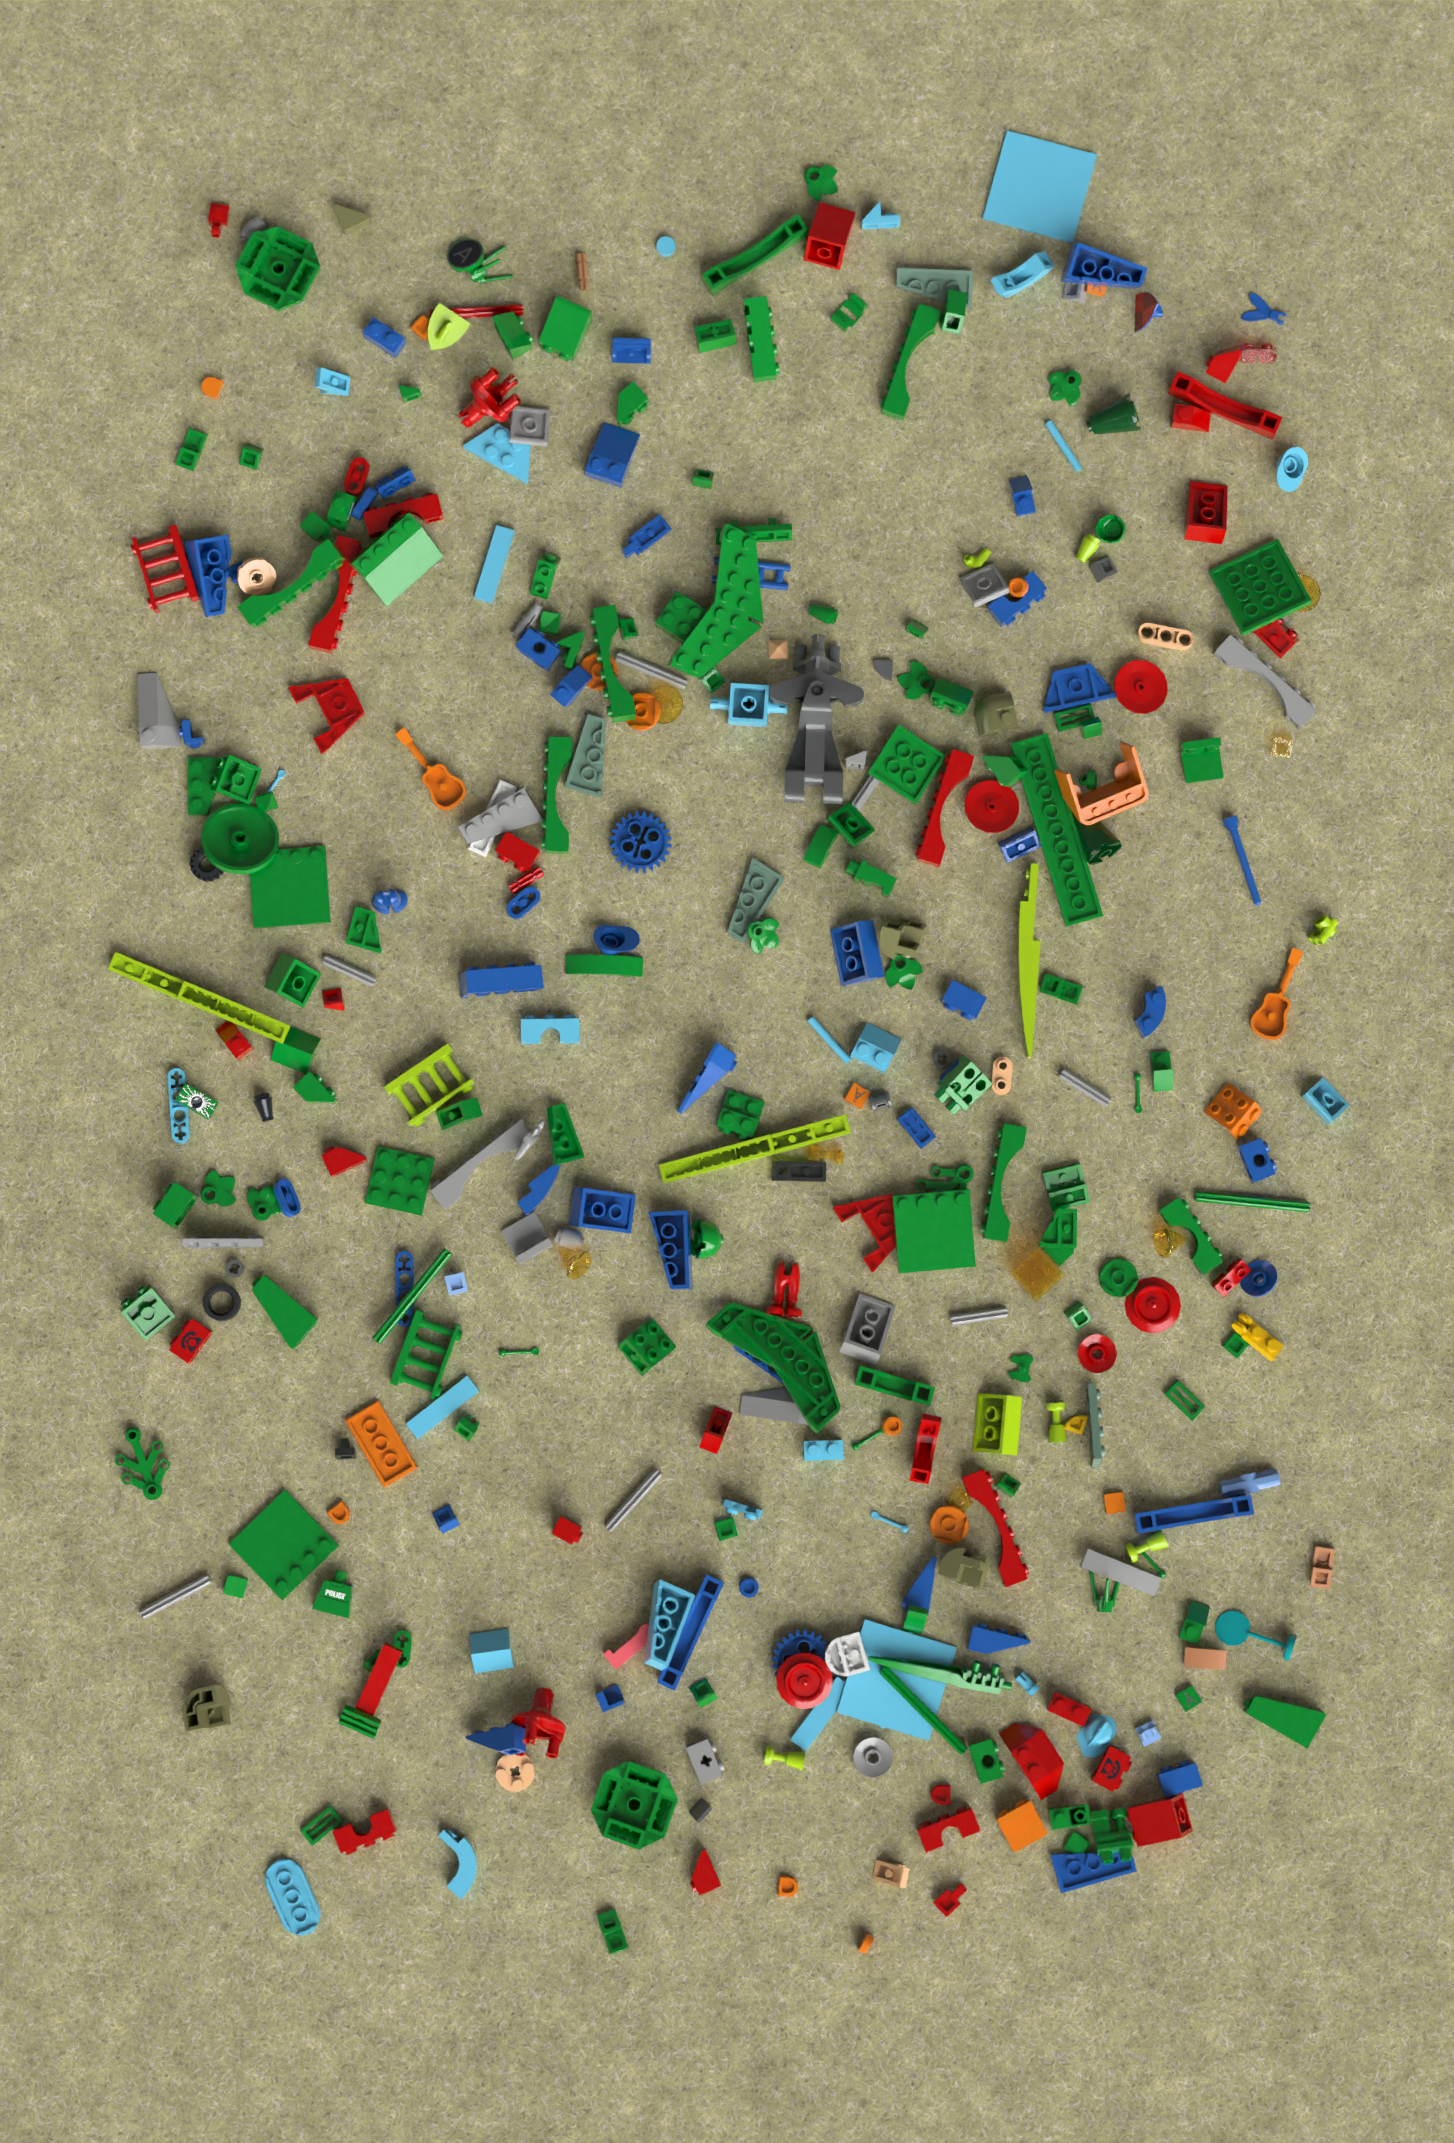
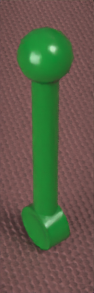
(1138, 1109)
(535, 1351)
(855, 1446)
(1162, 1574)

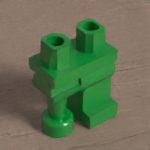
(871, 876)
(1108, 1840)

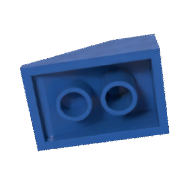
(612, 455)
(602, 1210)

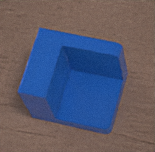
(610, 1698)

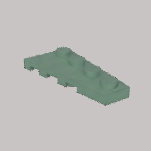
(935, 282)
(1097, 1432)

